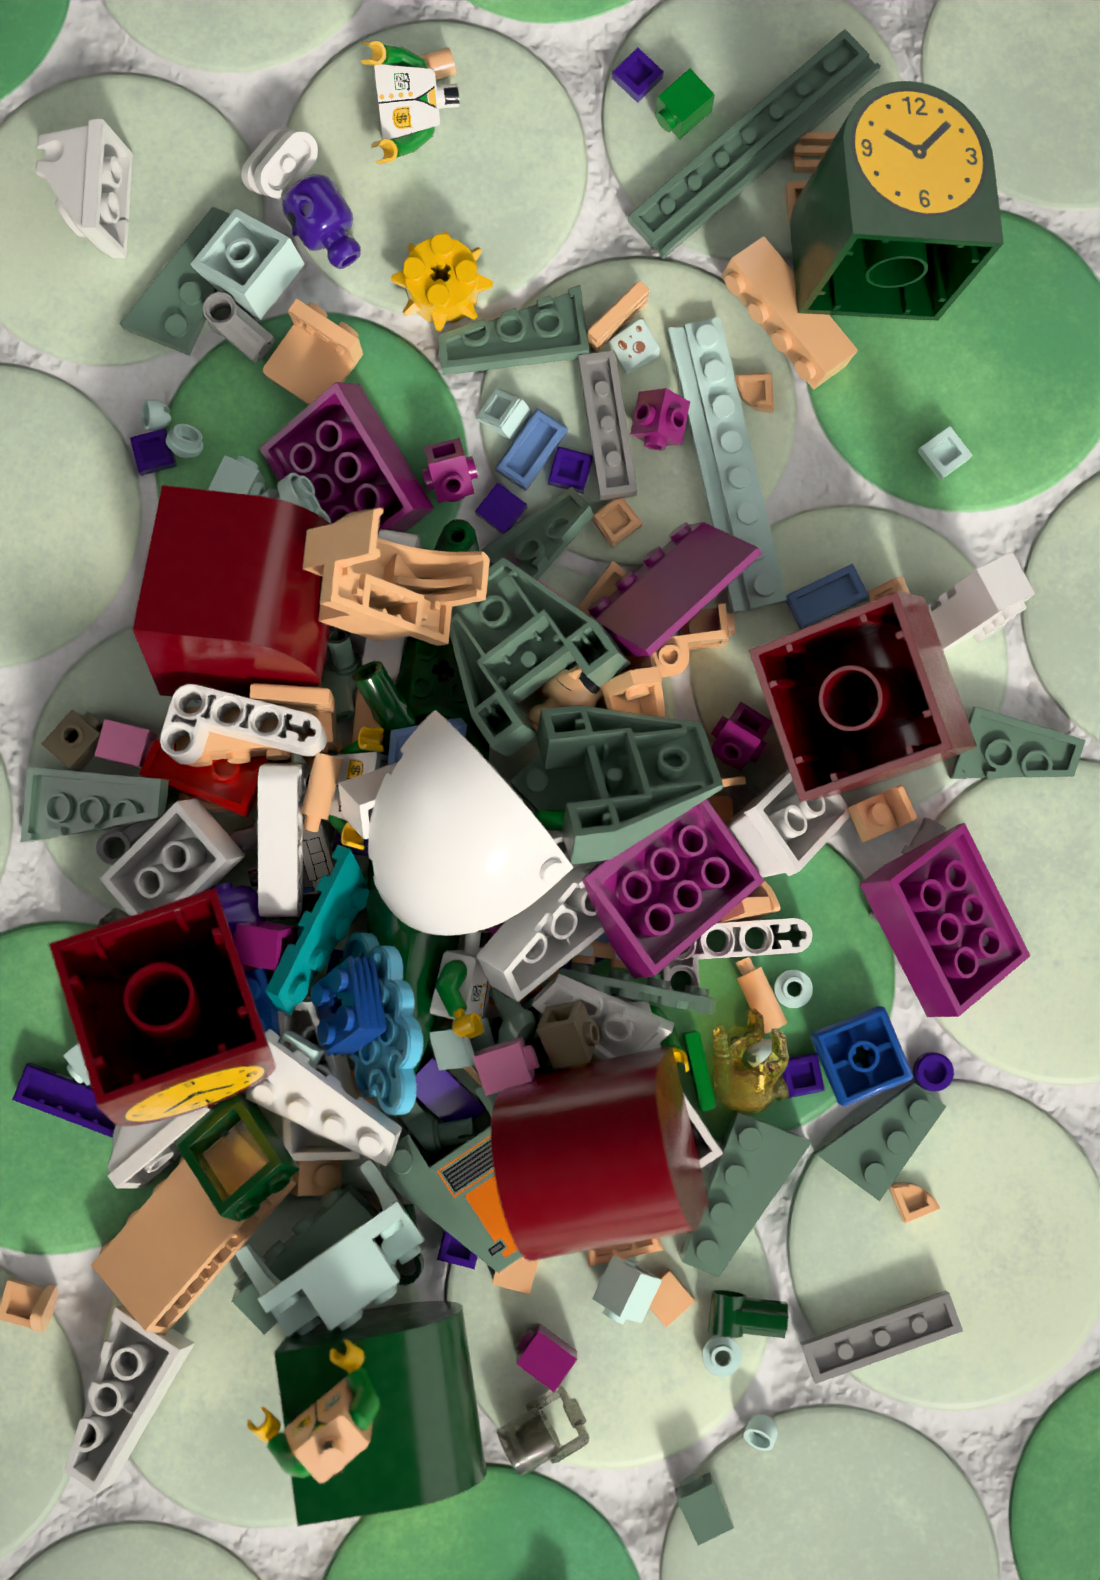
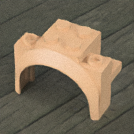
(389, 587)

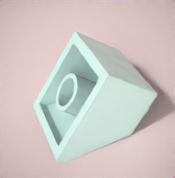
(249, 262)

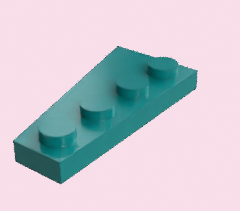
(319, 931)

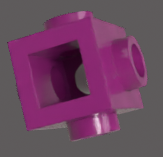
(660, 418)
(449, 471)
(740, 736)

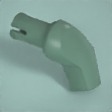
(339, 673)
(516, 1020)
(432, 1134)

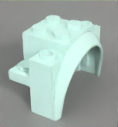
(343, 1275)

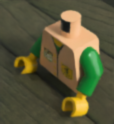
(330, 1429)

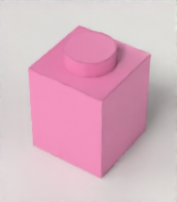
(124, 744)
(505, 1065)

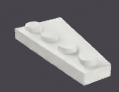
(323, 1105)

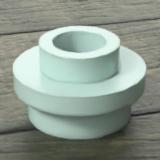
(185, 441)
(782, 982)
(715, 1345)

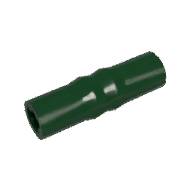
(383, 698)

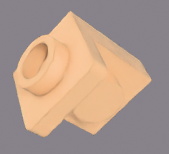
(710, 620)
(624, 690)
(882, 813)

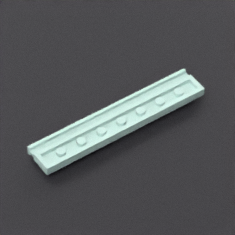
(726, 457)

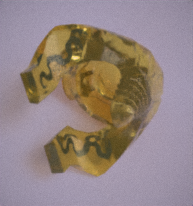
(742, 1087)

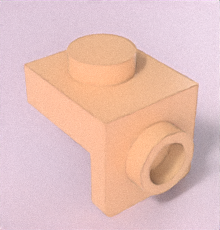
(317, 1177)

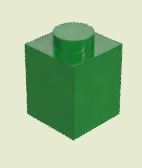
(684, 104)

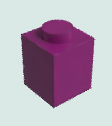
(263, 942)
(545, 1356)

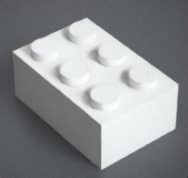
(173, 860)

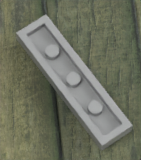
(607, 425)
(881, 1336)

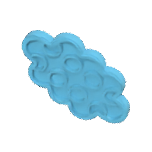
(387, 1062)

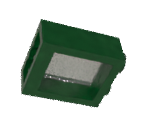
(236, 1157)

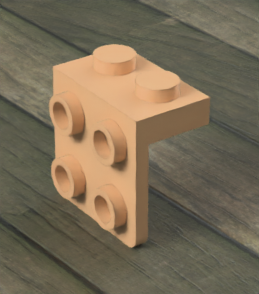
(313, 353)

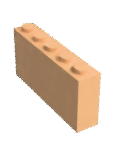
(174, 1249)

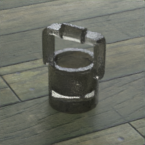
(532, 1439)

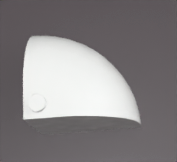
(455, 839)

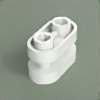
(279, 162)

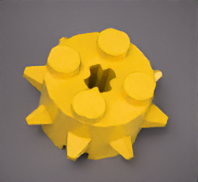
(427, 292)

